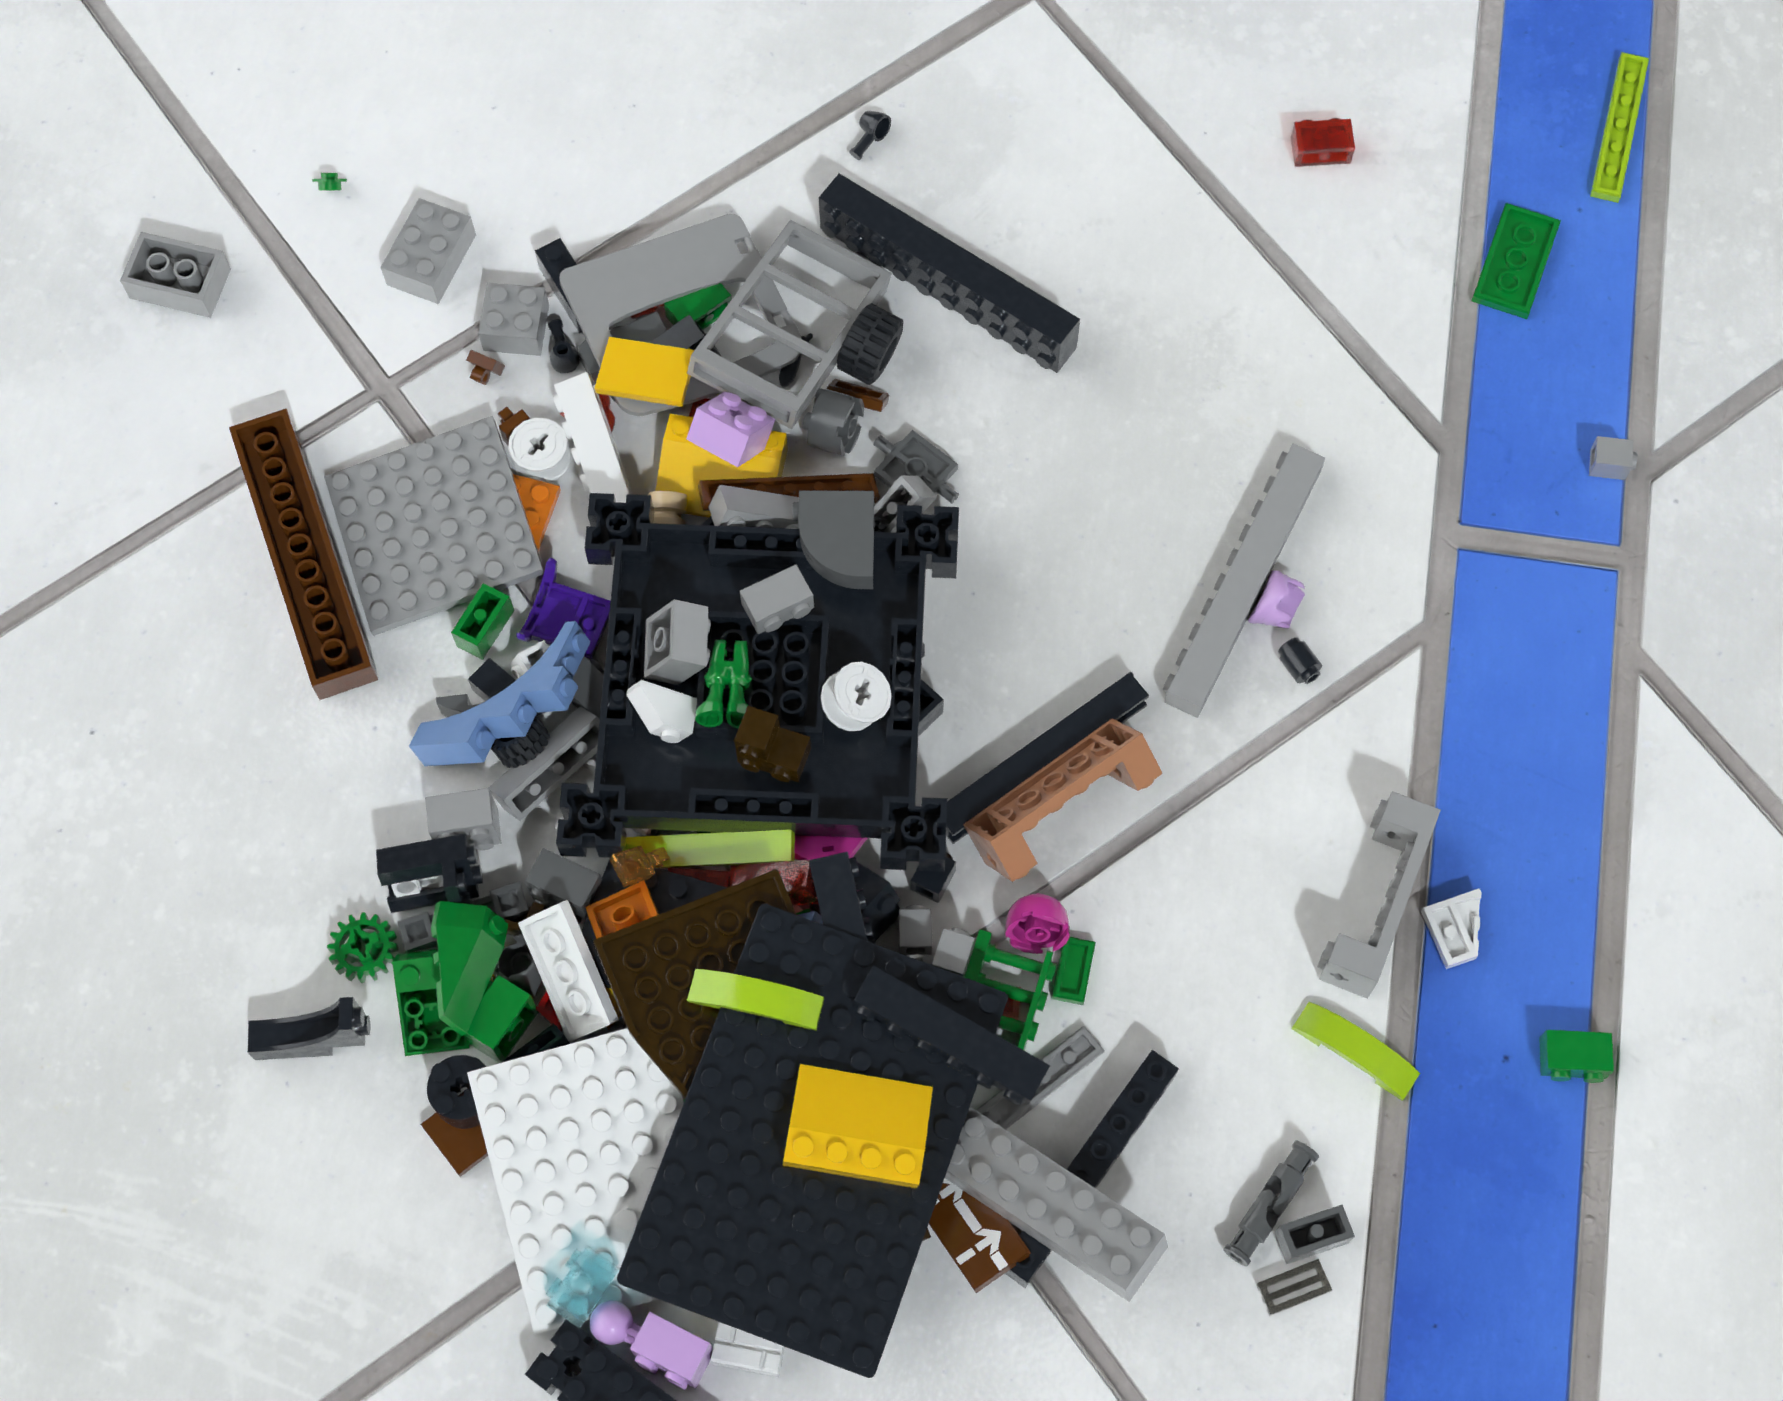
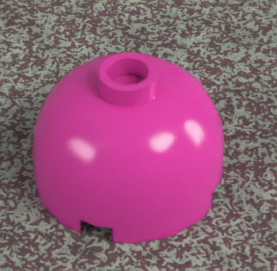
(1037, 923)

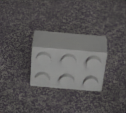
(428, 251)
(175, 274)

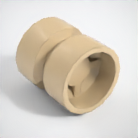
(668, 507)

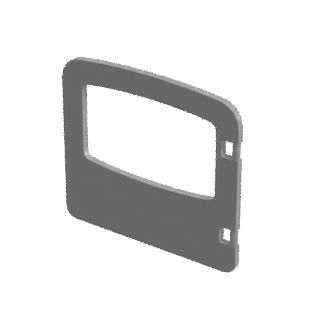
(667, 269)

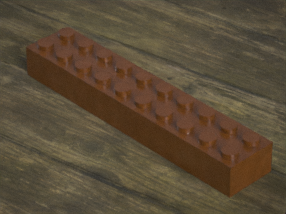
(303, 554)

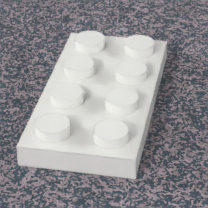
(568, 971)

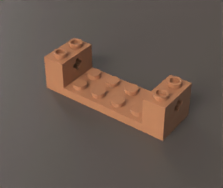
(1109, 751)

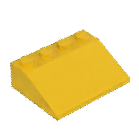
(686, 464)
(858, 1126)

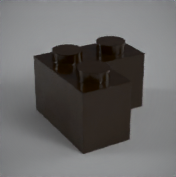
(769, 748)

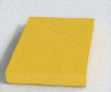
(644, 372)

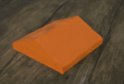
(621, 910)

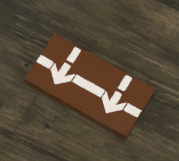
(975, 1236)

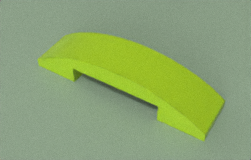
(756, 997)
(1358, 1048)

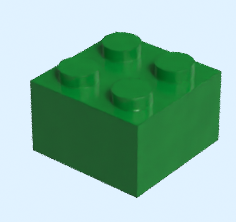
(501, 1019)

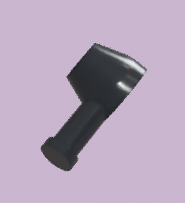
(876, 127)
(567, 362)

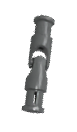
(1268, 1207)

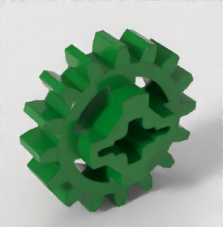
(351, 949)

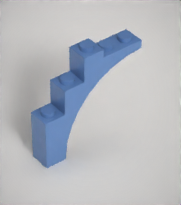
(510, 713)

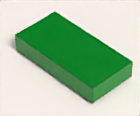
(1074, 971)

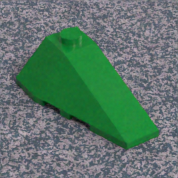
(468, 950)

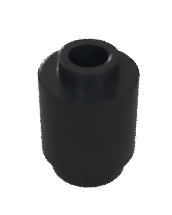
(1300, 661)

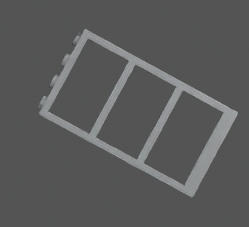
(754, 390)

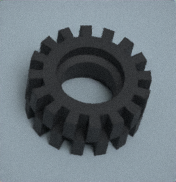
(519, 749)

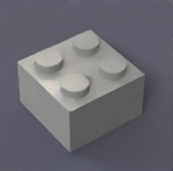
(513, 319)
(676, 642)
(465, 813)

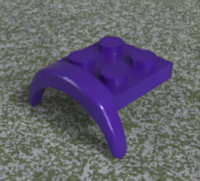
(563, 604)

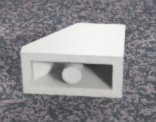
(663, 710)

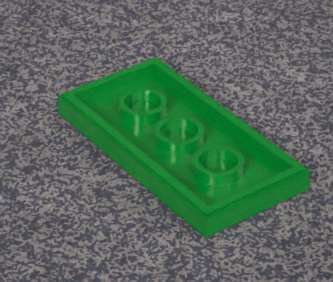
(1516, 261)

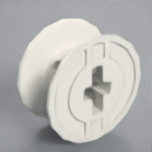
(539, 449)
(853, 684)

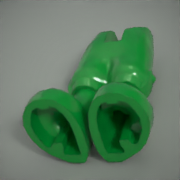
(719, 674)

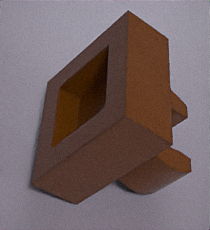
(483, 367)
(510, 421)

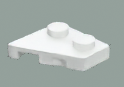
(1455, 927)

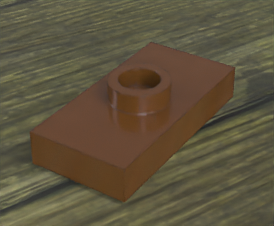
(871, 398)

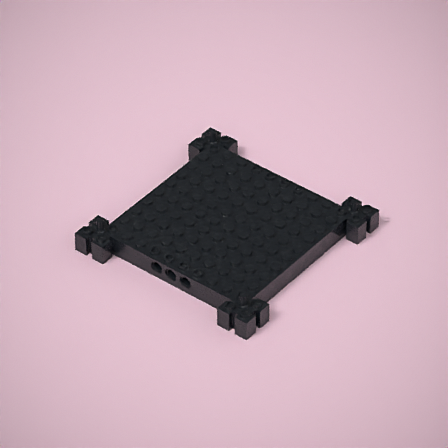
(852, 779)

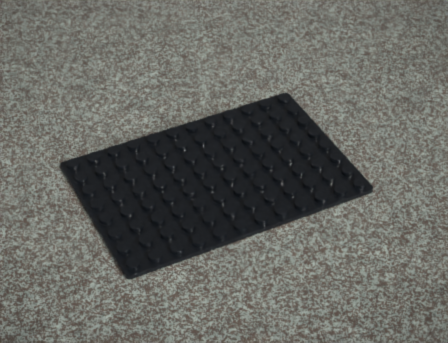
(782, 1246)

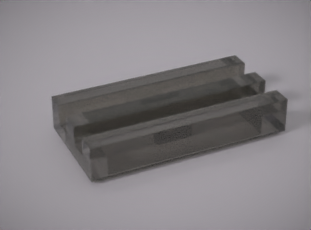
(1268, 1298)

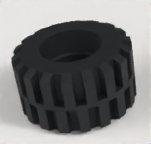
(870, 344)

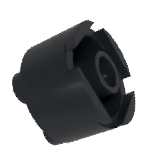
(442, 1088)

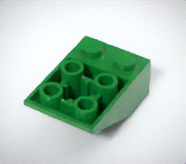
(418, 1005)

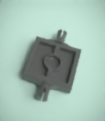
(916, 458)

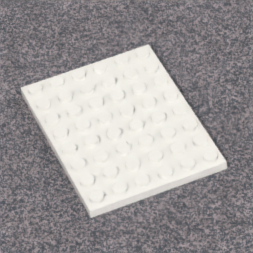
(574, 1156)

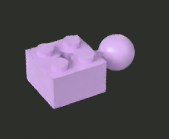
(731, 428)
(654, 1344)

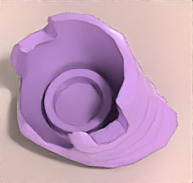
(1278, 601)

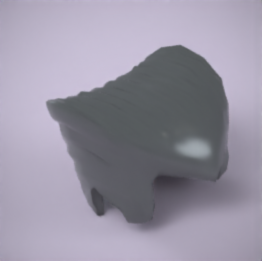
(519, 967)

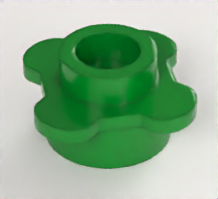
(329, 182)

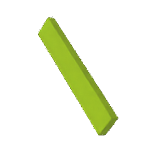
(1619, 127)
(720, 848)

